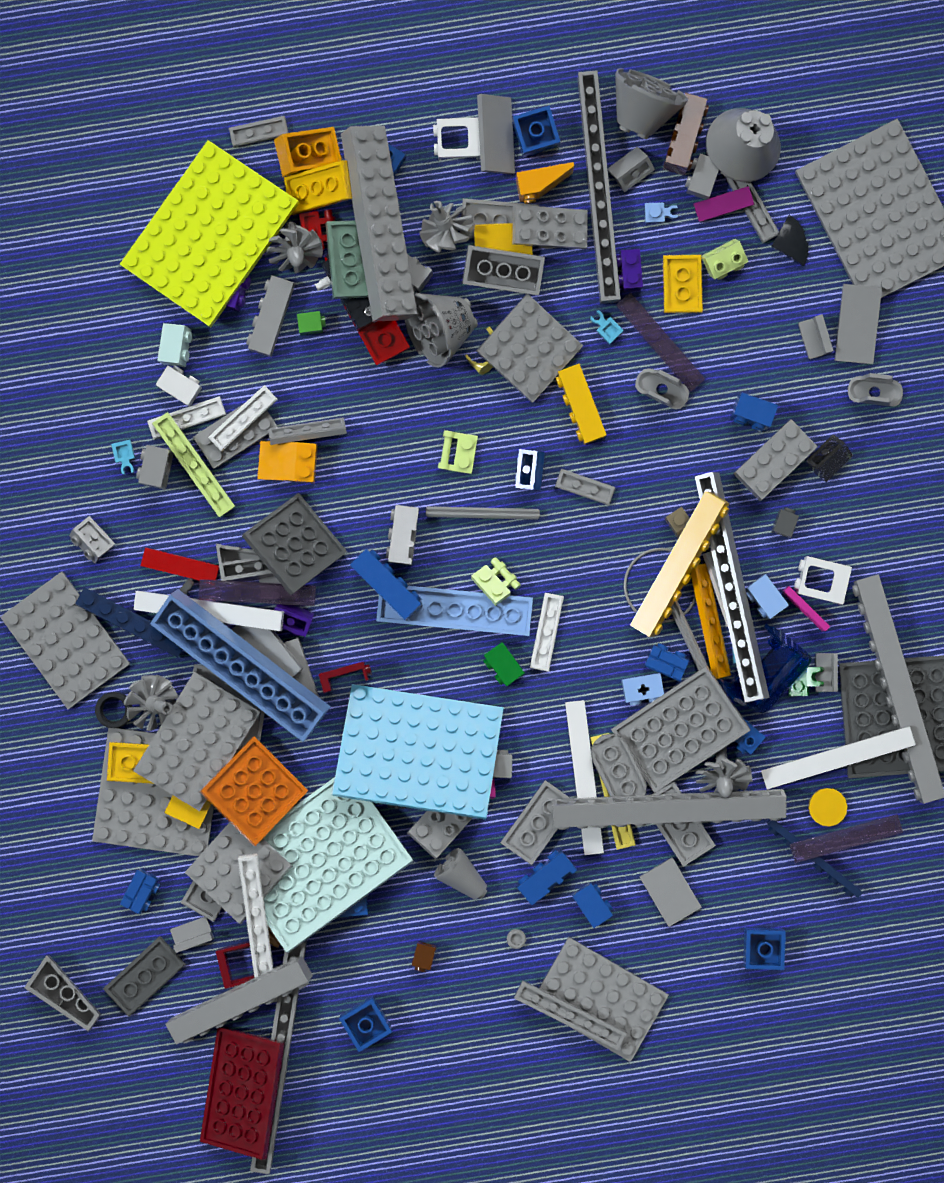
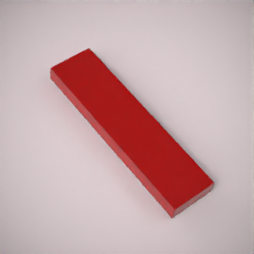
(179, 565)

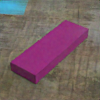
(724, 204)

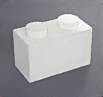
(178, 385)

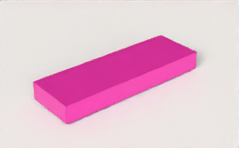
(805, 608)

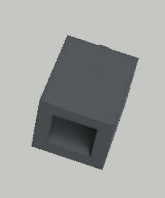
(785, 522)

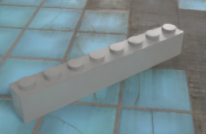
(239, 1000)

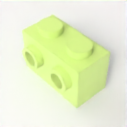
(725, 259)

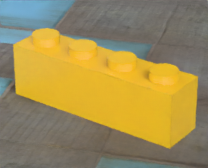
(581, 404)

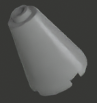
(461, 875)

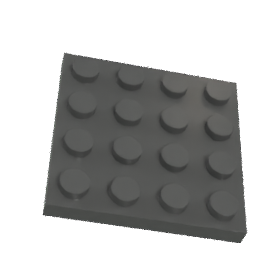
(294, 544)

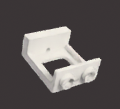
(473, 148)
(839, 582)

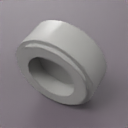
(516, 938)

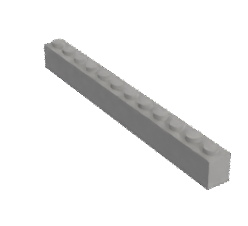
(598, 187)
(735, 599)
(898, 687)
(668, 809)
(282, 1032)

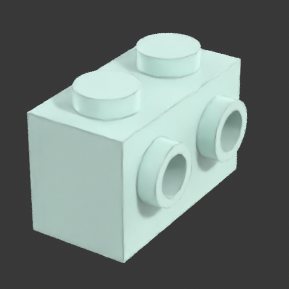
(174, 345)

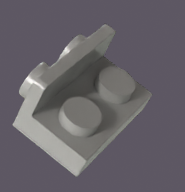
(91, 539)

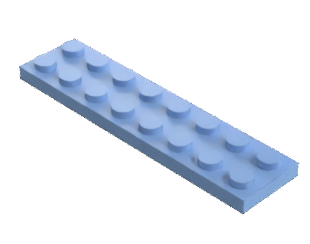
(464, 611)

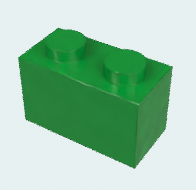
(504, 664)

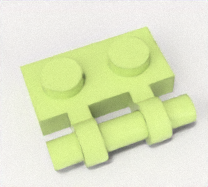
(491, 585)

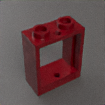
(224, 966)

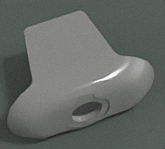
(649, 380)
(890, 390)

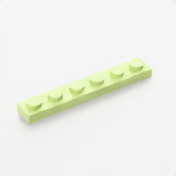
(193, 464)

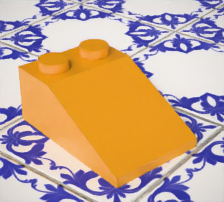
(306, 150)
(537, 182)
(287, 462)

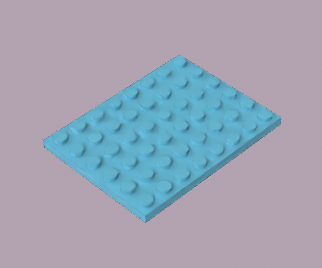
(418, 751)

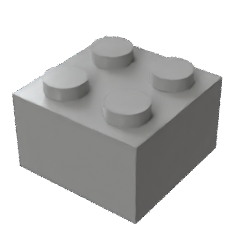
(155, 467)

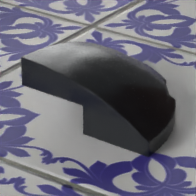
(792, 241)

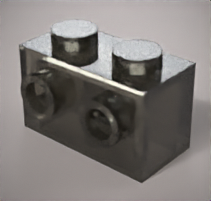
(829, 458)

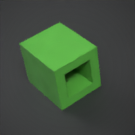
(311, 323)

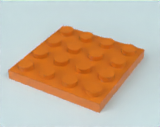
(253, 791)

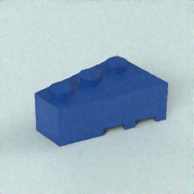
(545, 876)

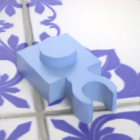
(656, 212)

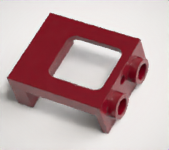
(325, 677)

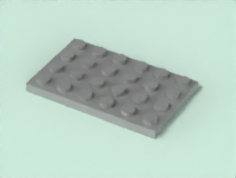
(65, 640)
(681, 728)
(196, 740)
(605, 992)

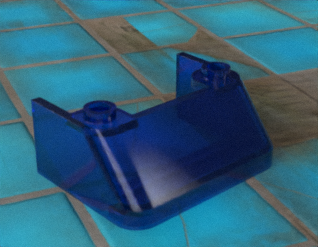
(781, 669)

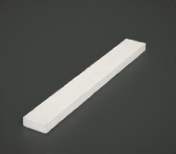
(223, 612)
(838, 757)
(583, 769)
(255, 914)

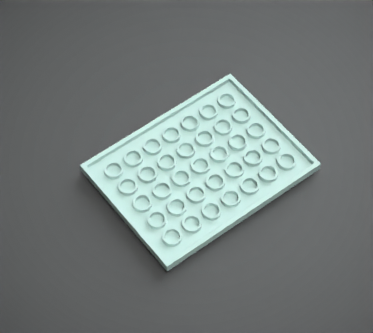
(337, 856)

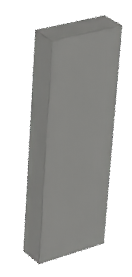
(258, 131)
(585, 487)

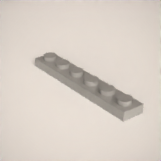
(570, 1015)

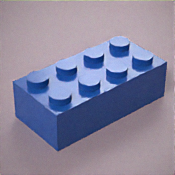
(381, 579)

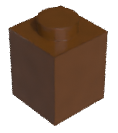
(423, 956)

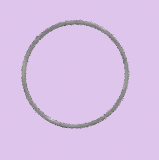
(625, 582)

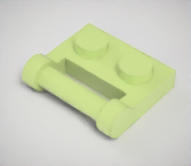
(464, 452)

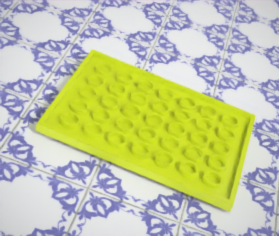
(209, 233)

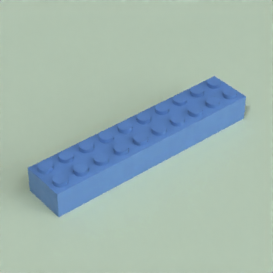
(240, 665)

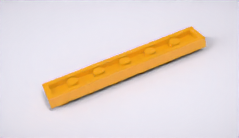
(710, 622)

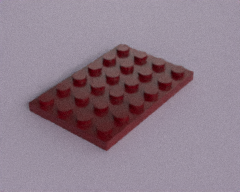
(242, 1092)

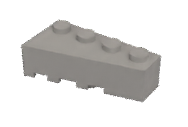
(61, 993)

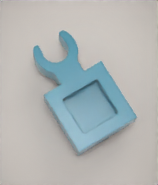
(608, 328)
(123, 453)

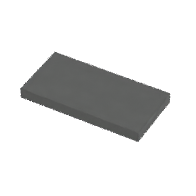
(144, 976)

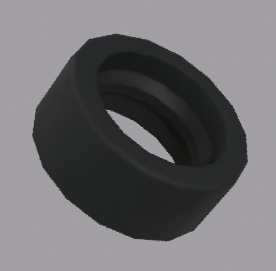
(99, 710)

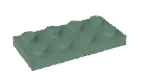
(345, 260)

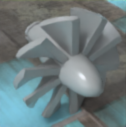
(442, 229)
(299, 247)
(154, 696)
(726, 775)

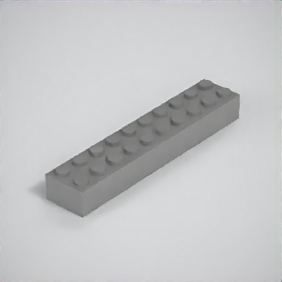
(379, 223)

